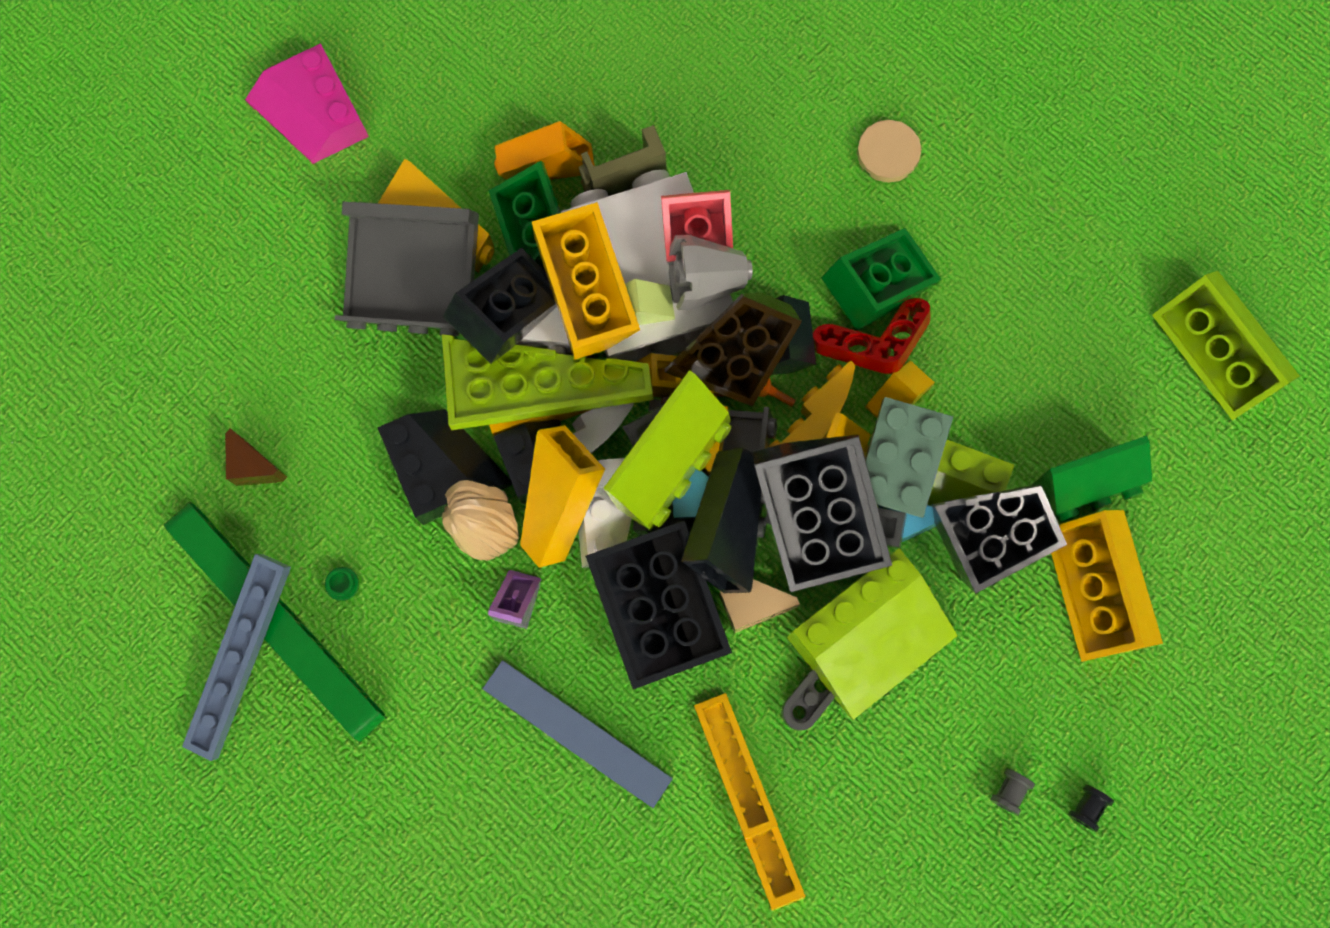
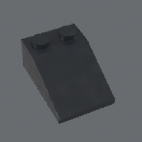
(502, 305)

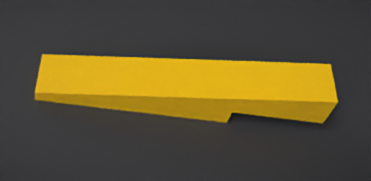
(749, 802)

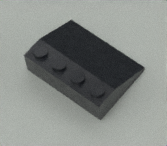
(822, 510)
(657, 606)

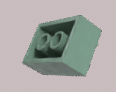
(906, 455)

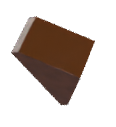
(246, 464)

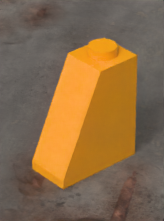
(554, 145)

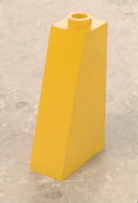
(416, 189)
(558, 494)

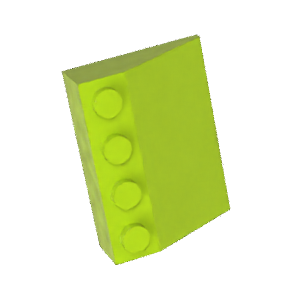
(669, 453)
(873, 634)

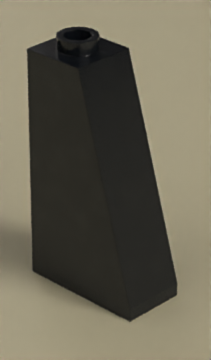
(727, 524)

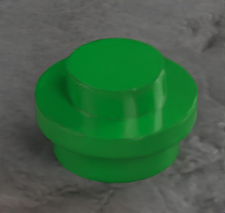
(342, 584)

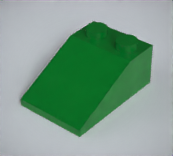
(879, 277)

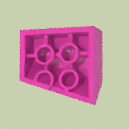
(308, 105)

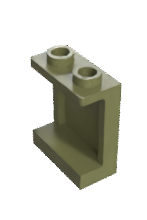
(620, 173)

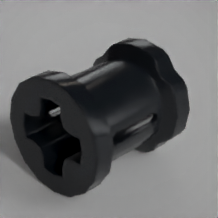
(1091, 808)

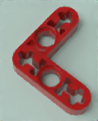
(836, 340)

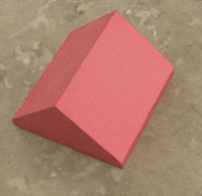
(699, 215)

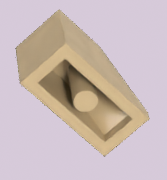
(756, 607)

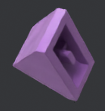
(515, 599)

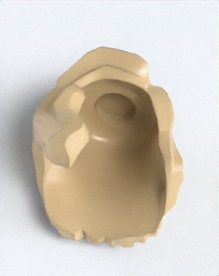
(480, 520)

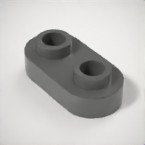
(809, 699)

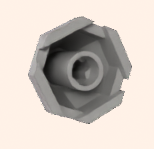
(705, 271)

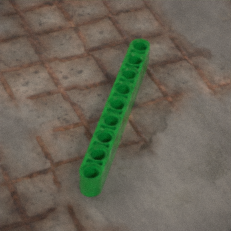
(285, 633)

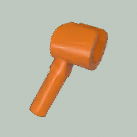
(772, 391)

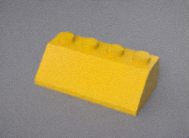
(585, 280)
(1104, 587)

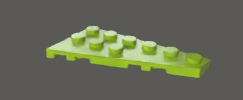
(534, 384)

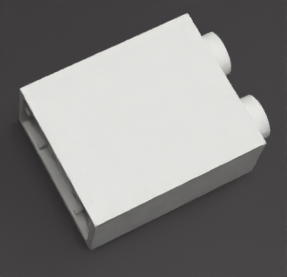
(638, 242)

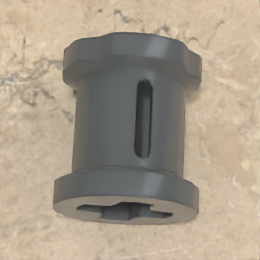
(1012, 791)

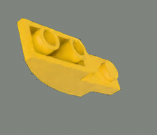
(821, 406)

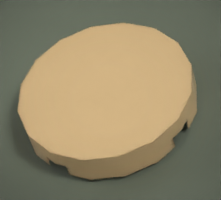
(889, 151)

